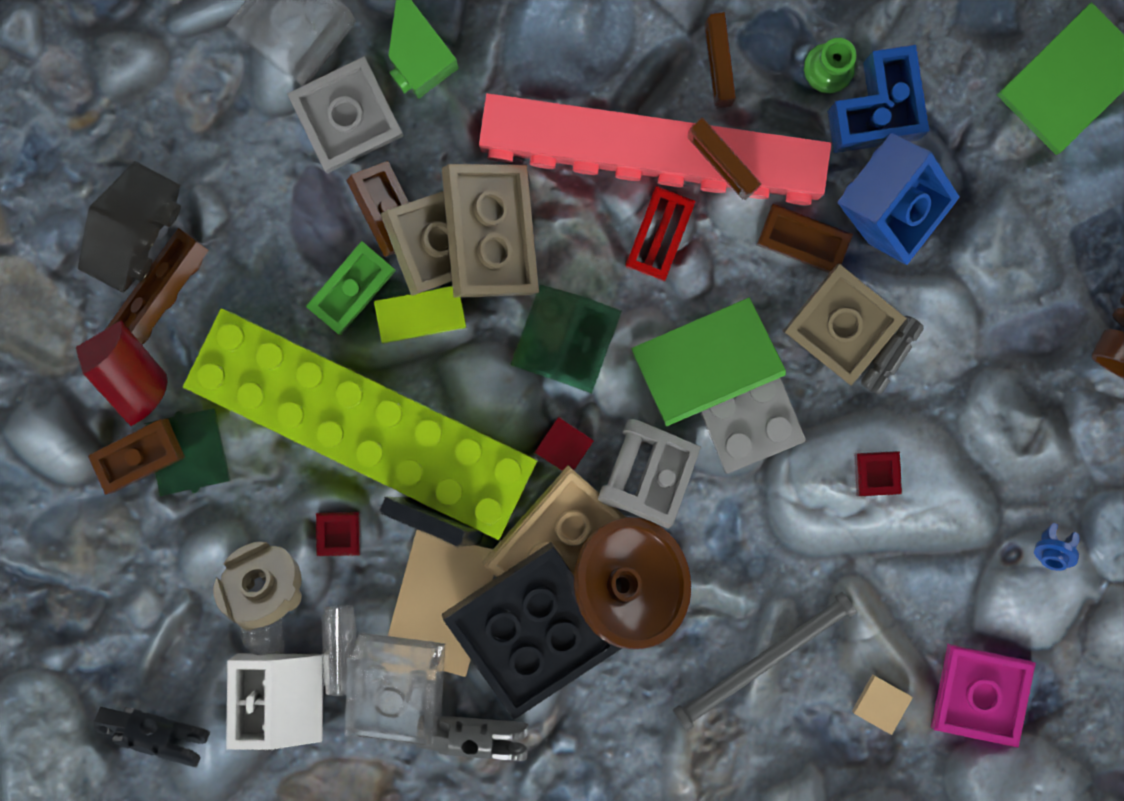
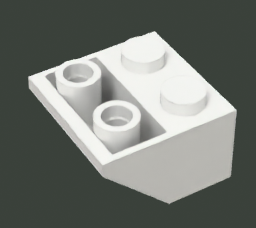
(274, 701)

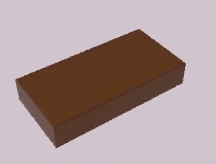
(719, 60)
(723, 159)
(803, 239)

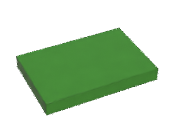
(1069, 80)
(708, 361)

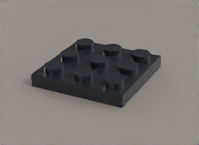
(528, 631)

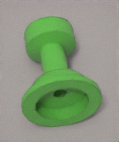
(830, 65)

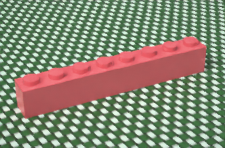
(647, 147)

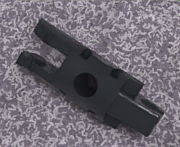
(130, 730)

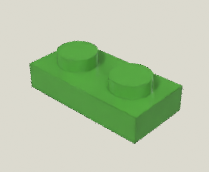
(350, 288)

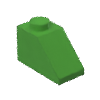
(417, 51)

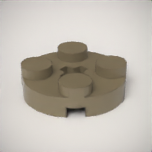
(273, 600)

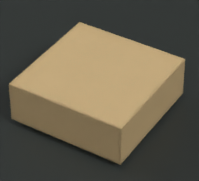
(882, 704)

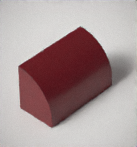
(123, 372)

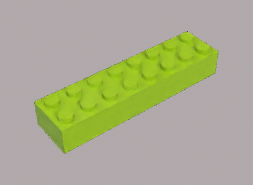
(360, 423)

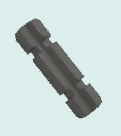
(892, 356)

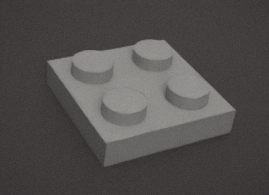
(345, 115)
(753, 426)

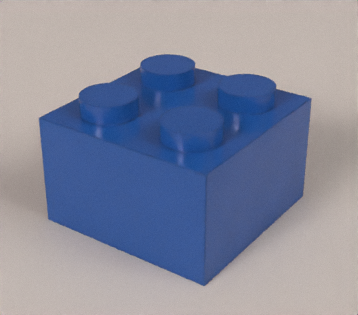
(899, 198)

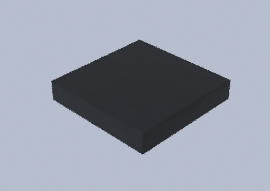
(430, 521)

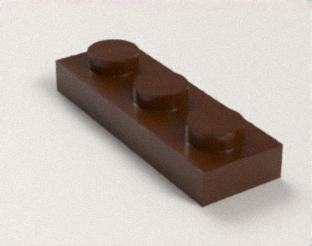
(161, 286)

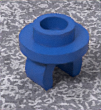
(1055, 553)

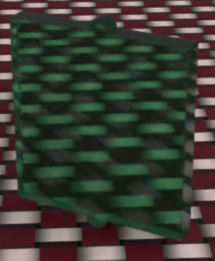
(203, 452)

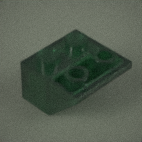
(566, 338)

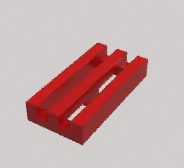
(673, 199)

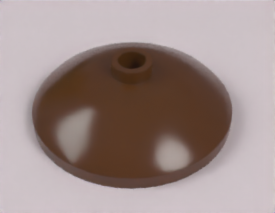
(651, 577)

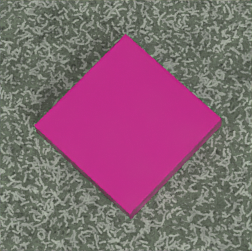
(983, 695)

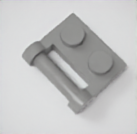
(663, 477)

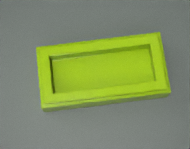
(419, 315)

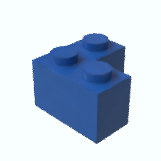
(892, 104)

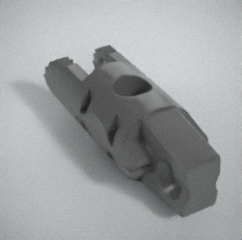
(476, 738)

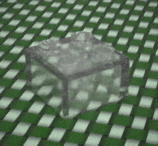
(293, 33)
(394, 689)

